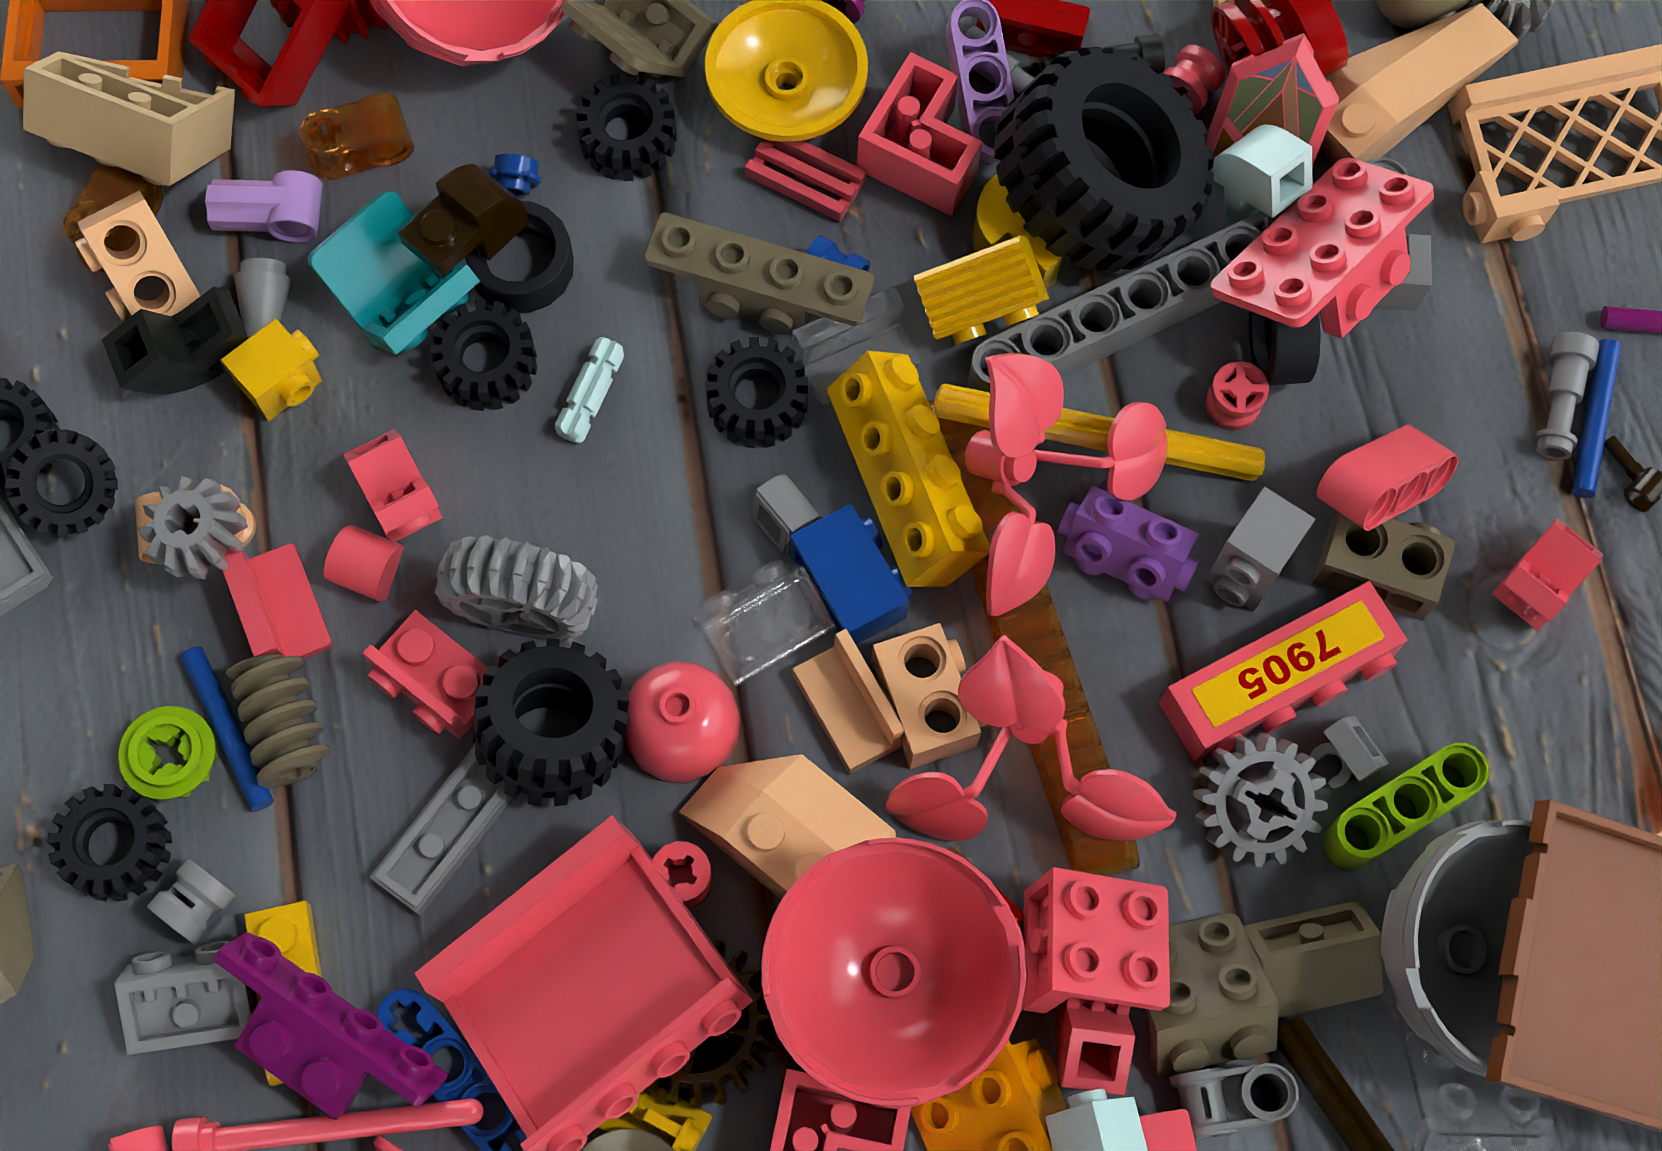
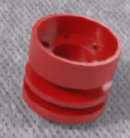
(1259, 26)

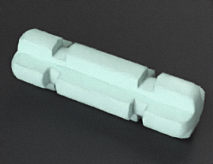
(589, 390)

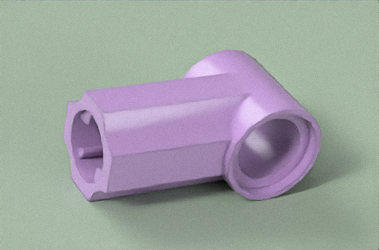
(282, 207)

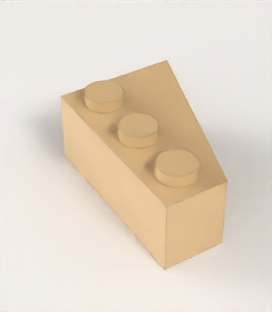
(125, 119)

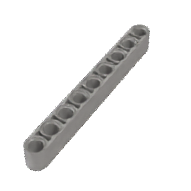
(1113, 310)

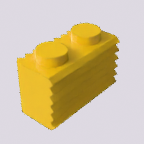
(981, 289)

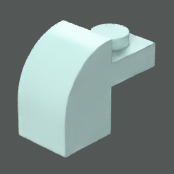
(1263, 173)

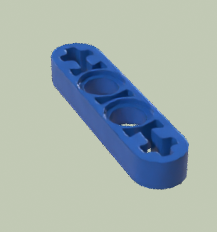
(472, 1081)

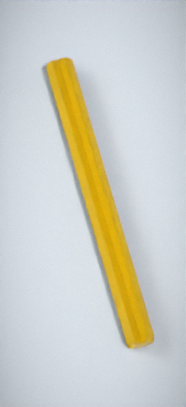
(1092, 432)

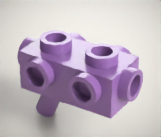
(1129, 544)

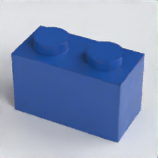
(851, 573)

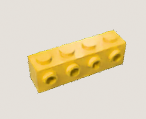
(908, 470)

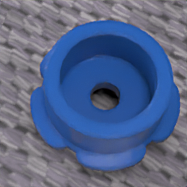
(516, 173)

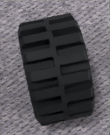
(558, 680)

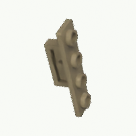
(758, 277)

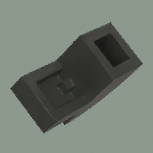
(178, 352)

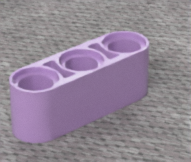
(979, 54)

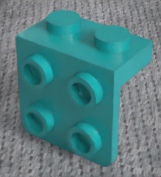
(382, 281)

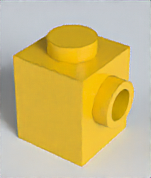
(274, 369)

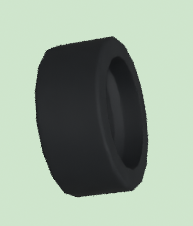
(538, 291)
(1283, 351)

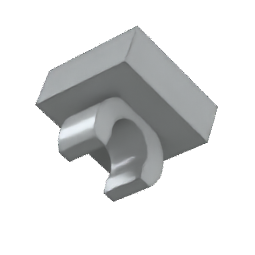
(1354, 748)

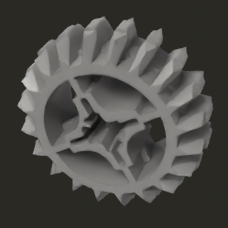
(516, 588)

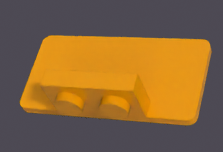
(997, 1108)

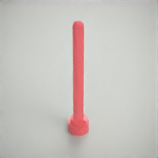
(203, 1135)

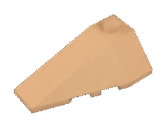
(1408, 80)

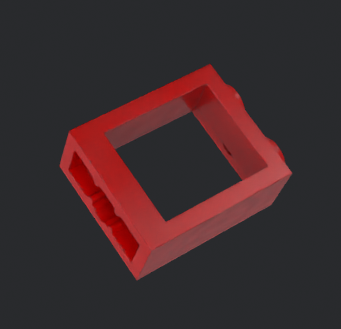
(219, 39)

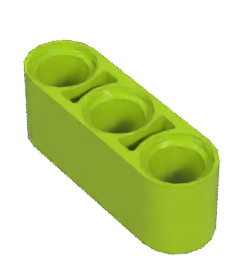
(1424, 787)

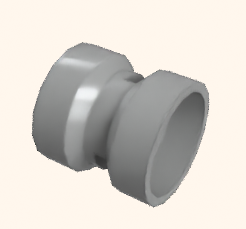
(202, 890)

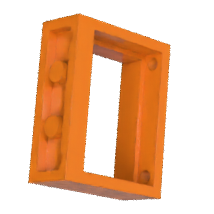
(26, 26)

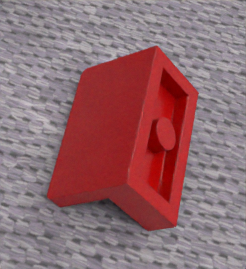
(1041, 25)

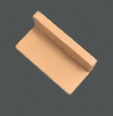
(849, 704)

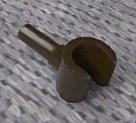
(1646, 484)

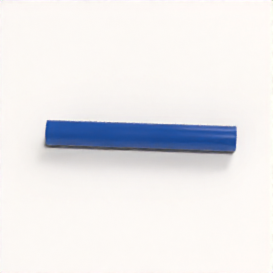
(1596, 419)
(225, 727)

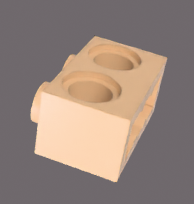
(147, 257)
(917, 697)

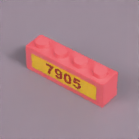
(1283, 672)

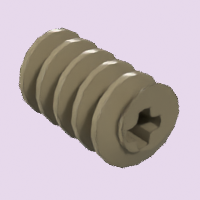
(276, 718)

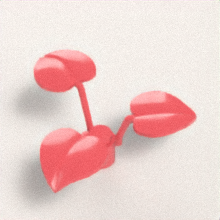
(1023, 404)
(1026, 701)

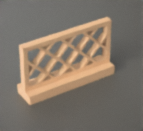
(1550, 92)

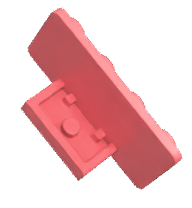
(1330, 249)

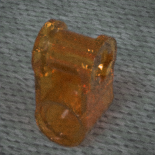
(359, 134)
(105, 188)

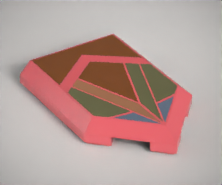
(1276, 90)

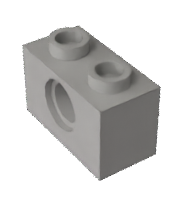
(1258, 550)

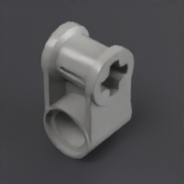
(1229, 1100)

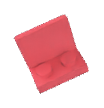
(1095, 941)

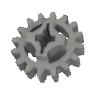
(1273, 775)

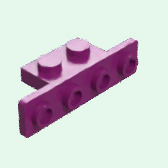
(317, 1037)

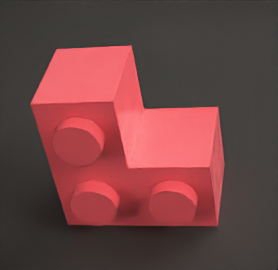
(912, 145)
(824, 1120)

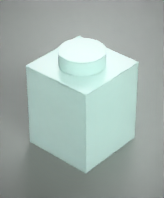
(1097, 1124)

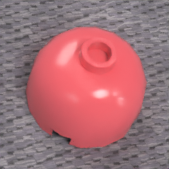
(681, 722)

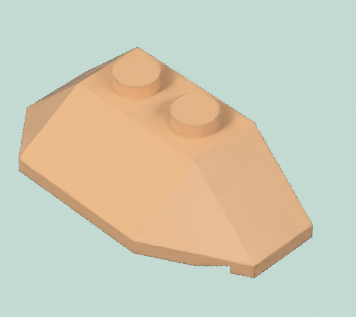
(779, 817)

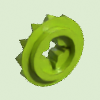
(167, 726)

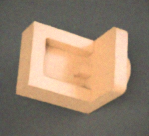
(1507, 216)

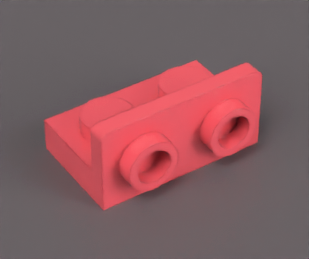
(430, 673)

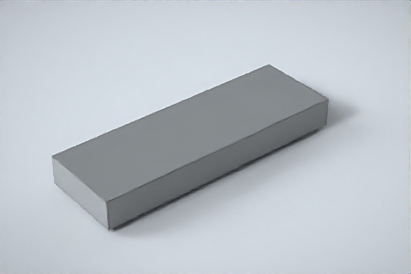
(442, 836)

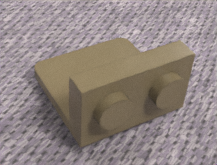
(644, 34)
(1217, 1000)

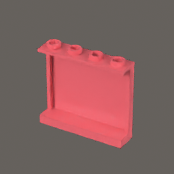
(585, 988)

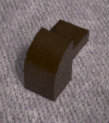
(464, 216)

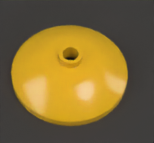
(786, 44)

